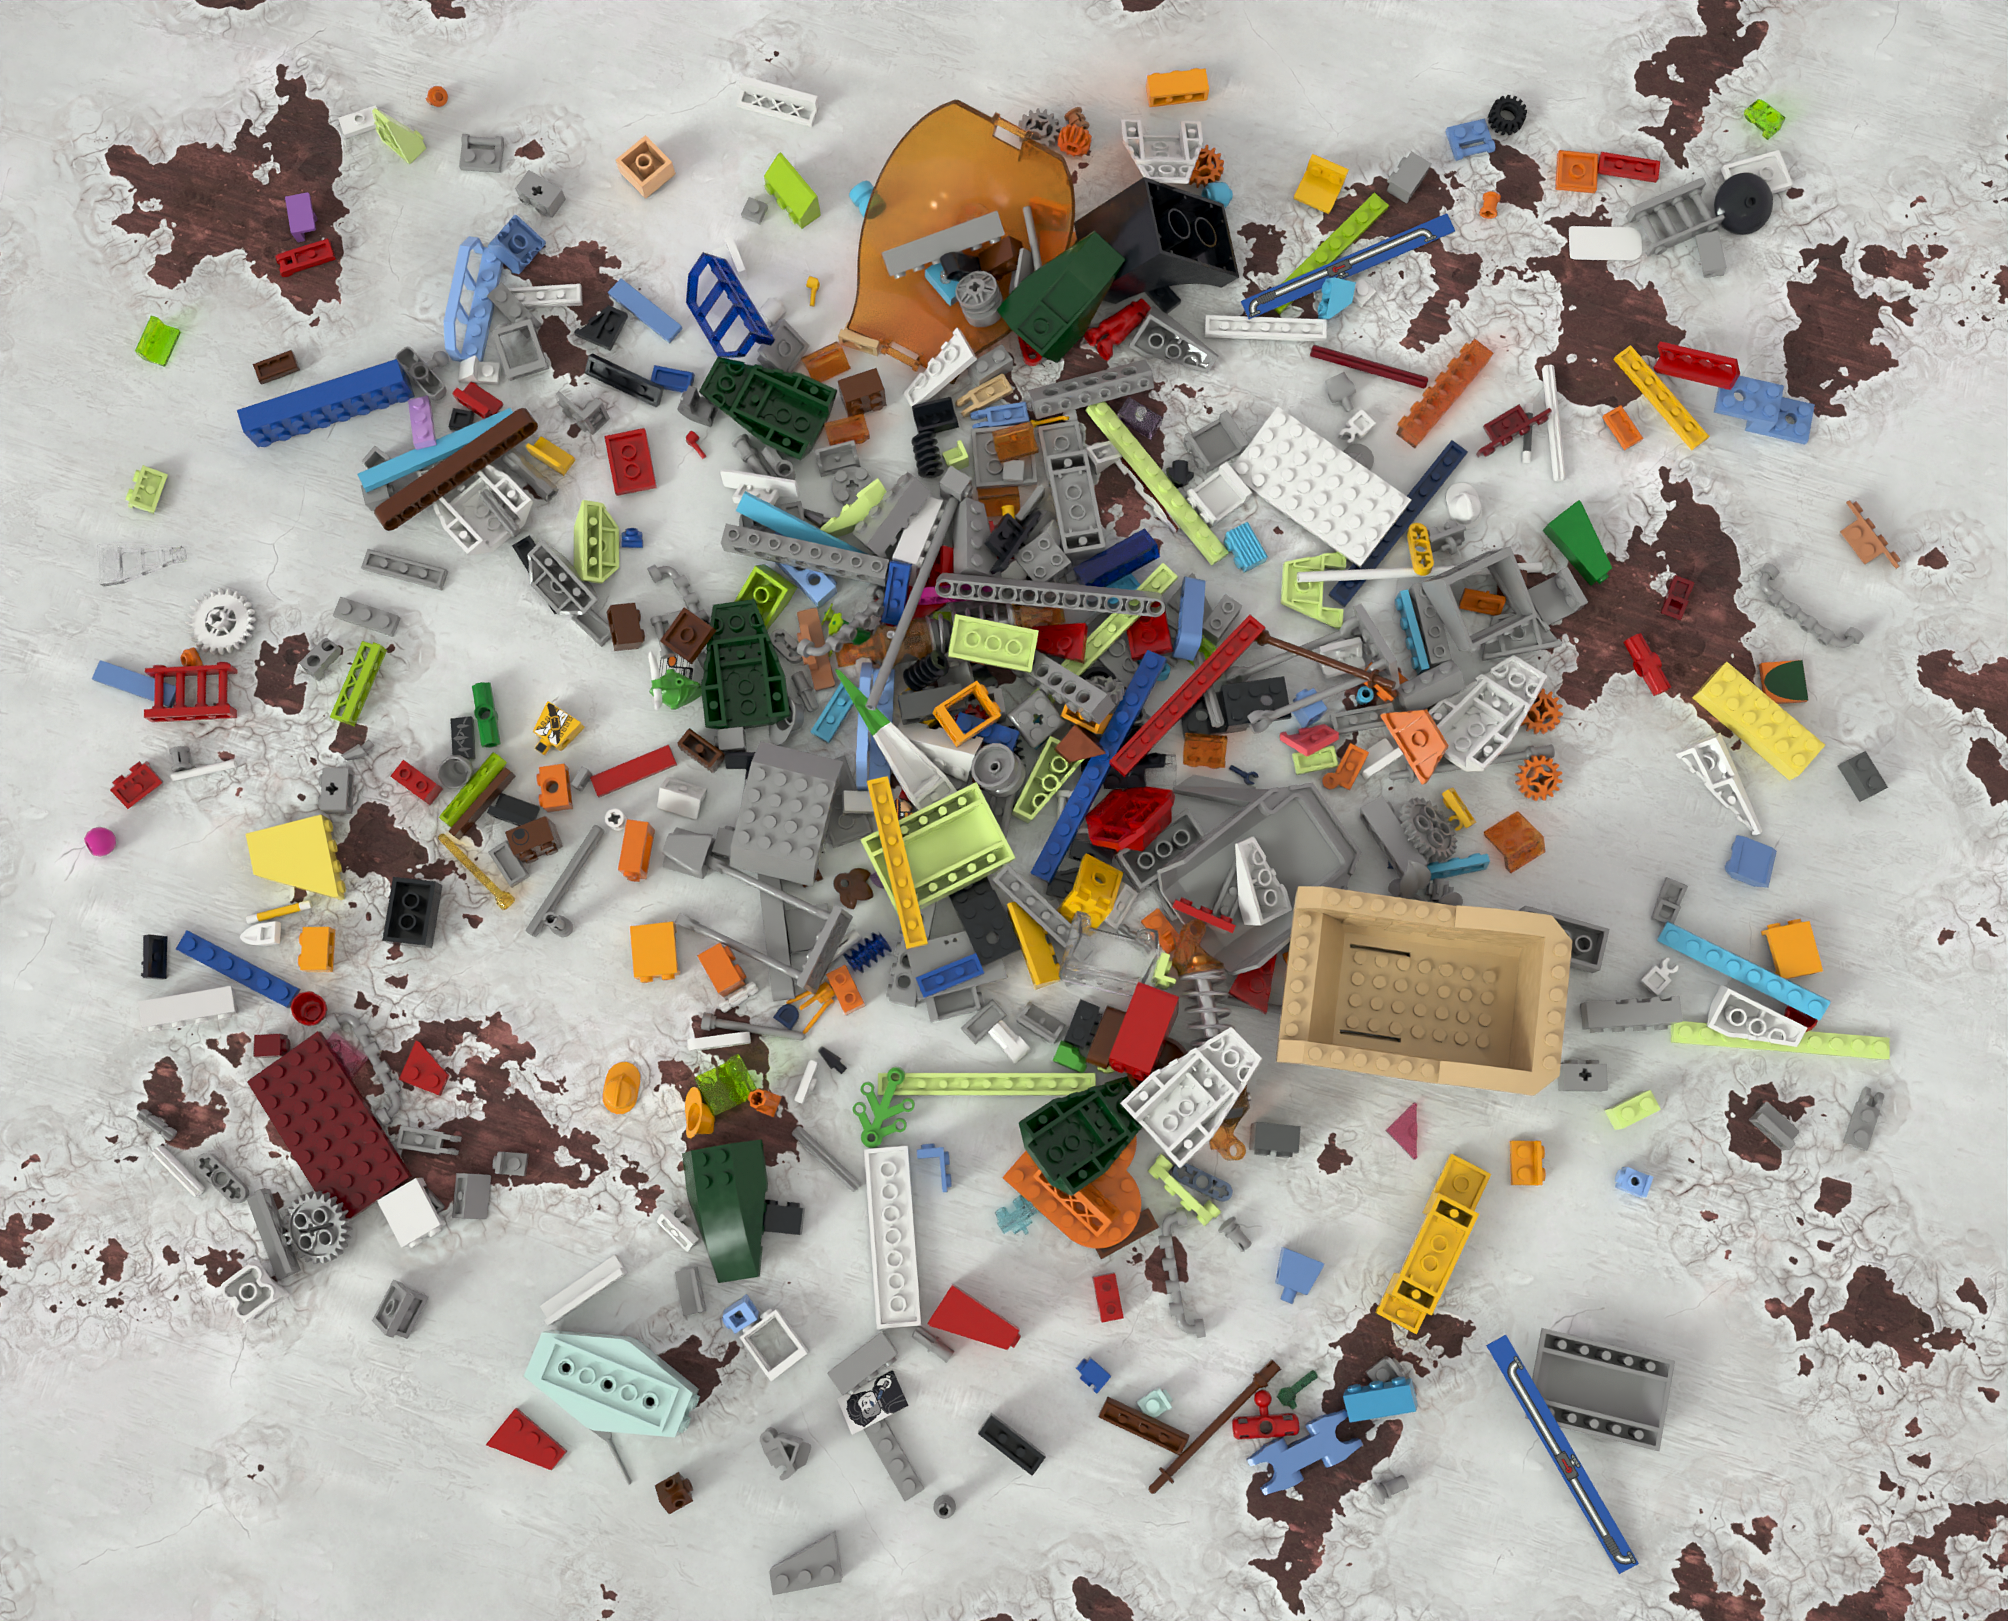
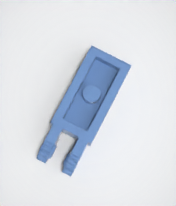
(1001, 415)

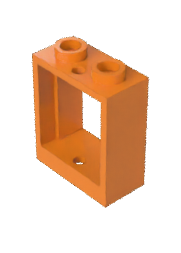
(636, 850)

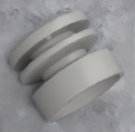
(979, 298)

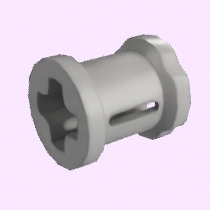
(180, 763)

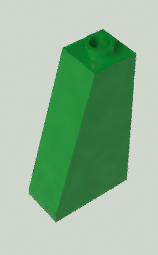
(1579, 543)

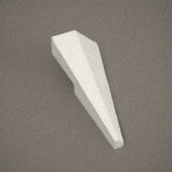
(1715, 767)

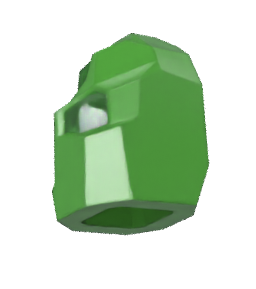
(1070, 1057)

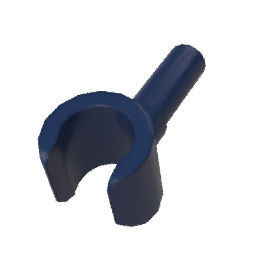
(1245, 775)

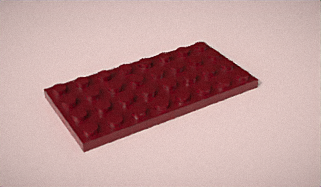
(329, 1126)

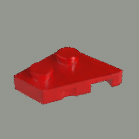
(424, 1071)

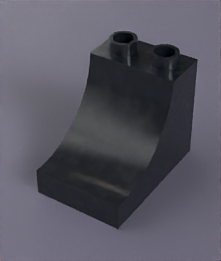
(1164, 237)

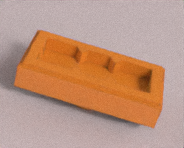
(1622, 427)

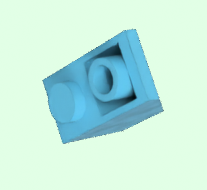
(1336, 296)

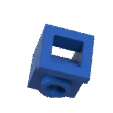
(1093, 1374)

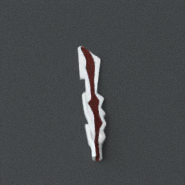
(1147, 495)

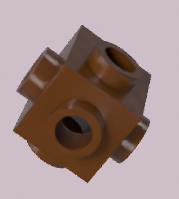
(674, 1492)

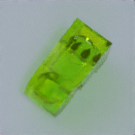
(1764, 117)

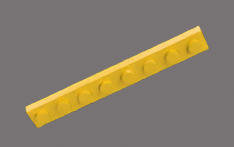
(897, 863)

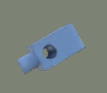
(1296, 1274)

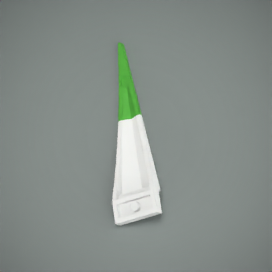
(914, 771)

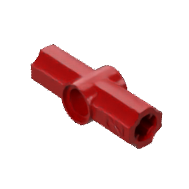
(1647, 664)

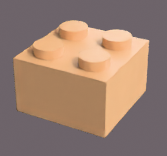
(645, 166)

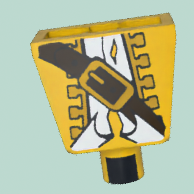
(555, 729)

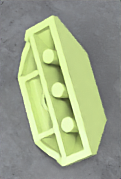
(595, 543)

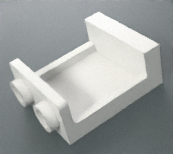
(1219, 495)
(411, 1213)

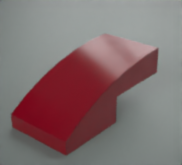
(1676, 597)

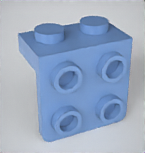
(930, 1151)

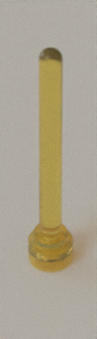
(503, 899)

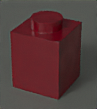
(271, 1045)

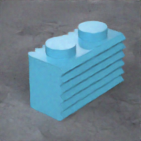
(1245, 547)

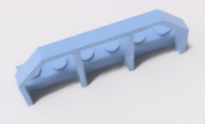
(482, 307)
(878, 765)

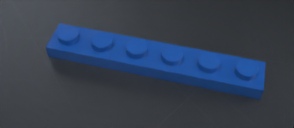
(237, 969)

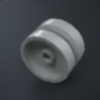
(998, 770)

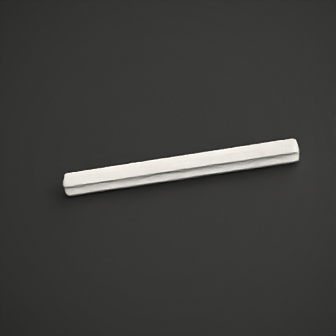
(1553, 423)

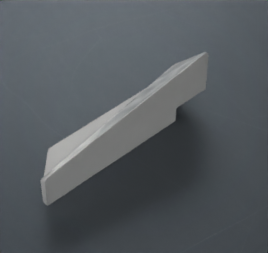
(1218, 790)

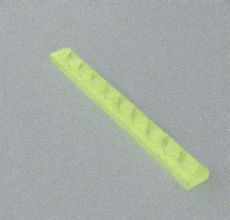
(1157, 482)
(1116, 624)
(1811, 1042)
(989, 1083)

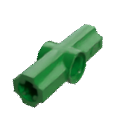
(484, 702)

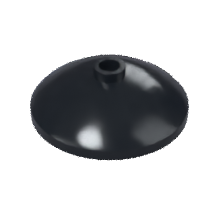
(1733, 203)

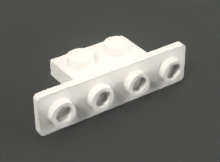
(761, 486)

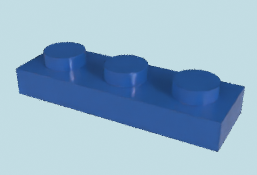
(896, 591)
(993, 734)
(949, 975)

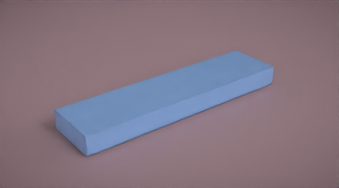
(645, 310)
(132, 682)

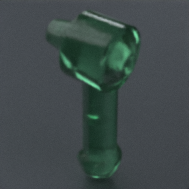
(1288, 1394)

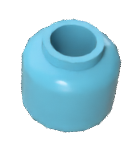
(1218, 192)

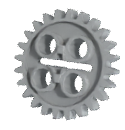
(1428, 829)
(313, 1207)

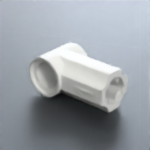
(1012, 1045)

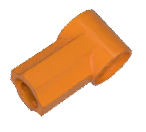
(764, 1101)

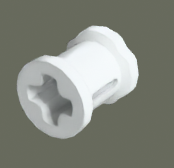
(609, 819)

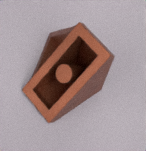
(1079, 745)

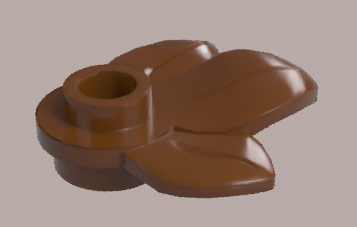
(856, 889)

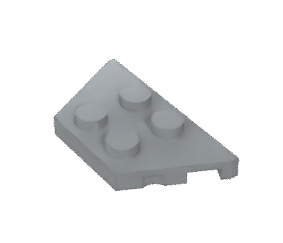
(1523, 640)

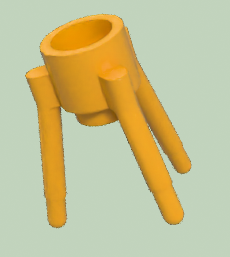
(823, 994)

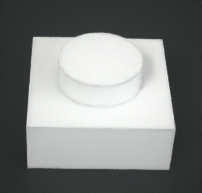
(1362, 293)

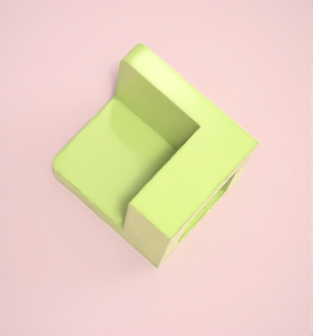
(956, 457)

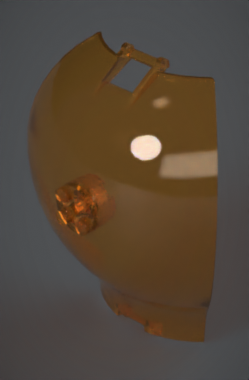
(935, 179)

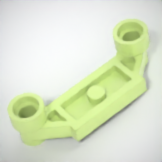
(1205, 1212)

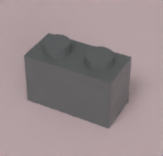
(1862, 776)

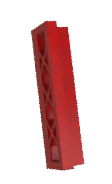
(1697, 368)

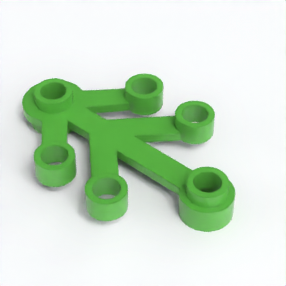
(881, 1110)

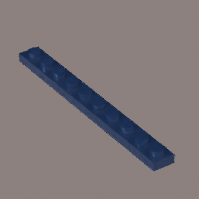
(1419, 496)

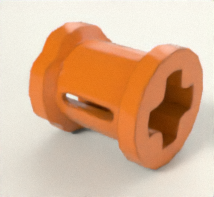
(1490, 204)

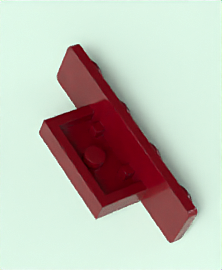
(1509, 424)

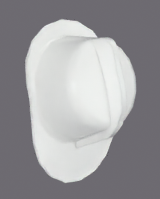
(1464, 505)

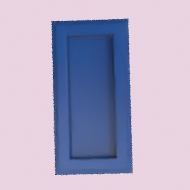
(672, 379)

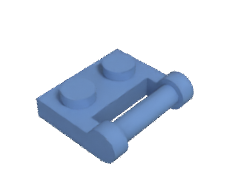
(1468, 134)

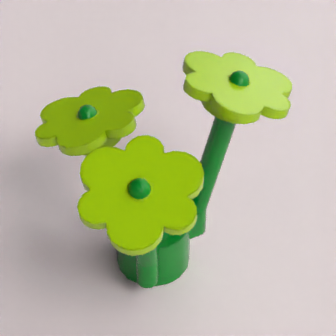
(837, 622)

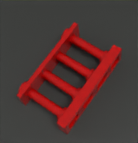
(180, 711)

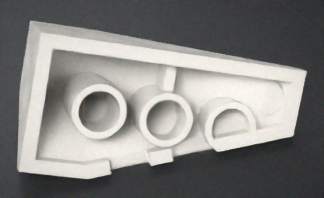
(1259, 891)
(1744, 1018)

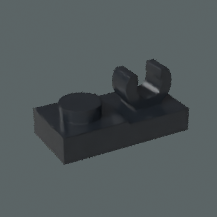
(154, 957)

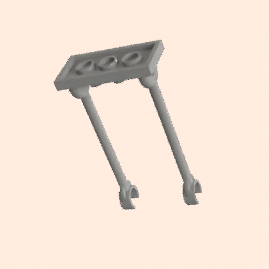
(1372, 643)
(817, 959)

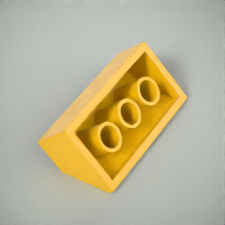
(1034, 947)

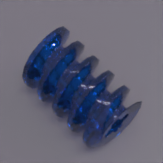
(868, 952)

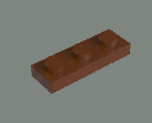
(1144, 1226)

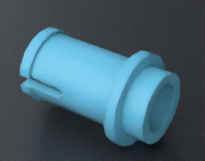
(1366, 691)

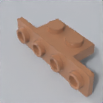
(1864, 540)
(819, 665)

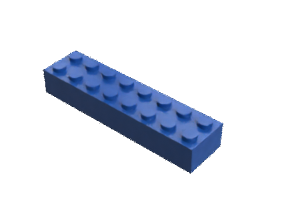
(326, 403)

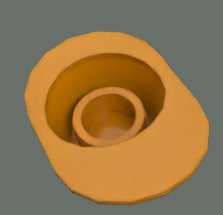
(621, 1088)
(698, 1115)

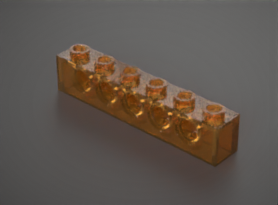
(1478, 356)

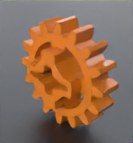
(1207, 173)
(1549, 708)
(1536, 769)

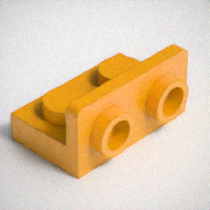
(1527, 1163)

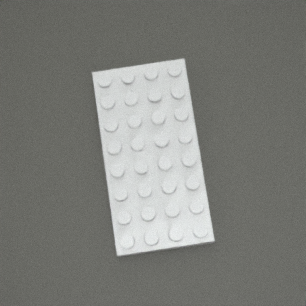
(1320, 487)

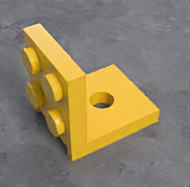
(1089, 895)

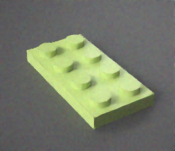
(992, 643)

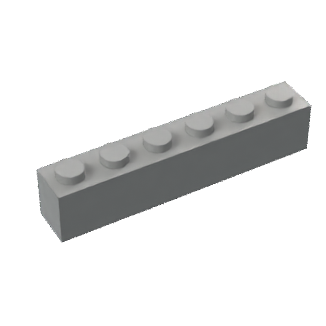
(932, 247)

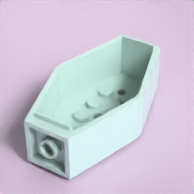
(634, 1375)

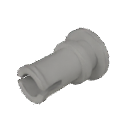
(1235, 1234)
(1389, 1488)
(944, 1506)

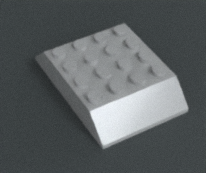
(785, 813)
(1603, 1388)

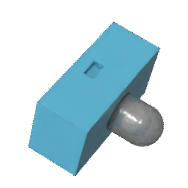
(945, 287)

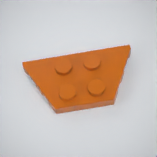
(1418, 740)

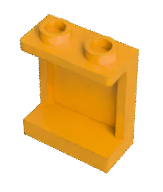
(1793, 949)
(654, 951)

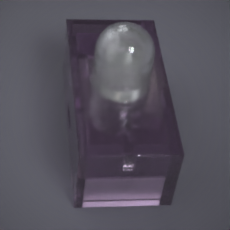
(1140, 418)

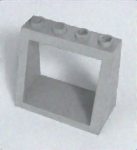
(1511, 583)

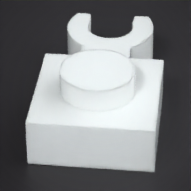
(1357, 426)
(1657, 979)

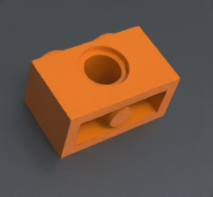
(562, 797)
(845, 990)

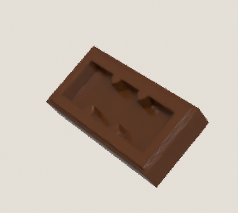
(276, 367)

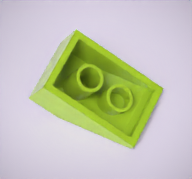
(769, 590)

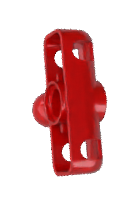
(1252, 1428)

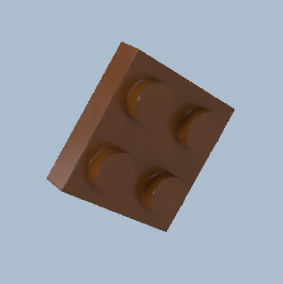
(688, 635)

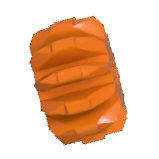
(1074, 140)

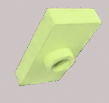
(1318, 761)

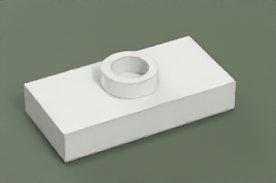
(358, 122)
(808, 1082)

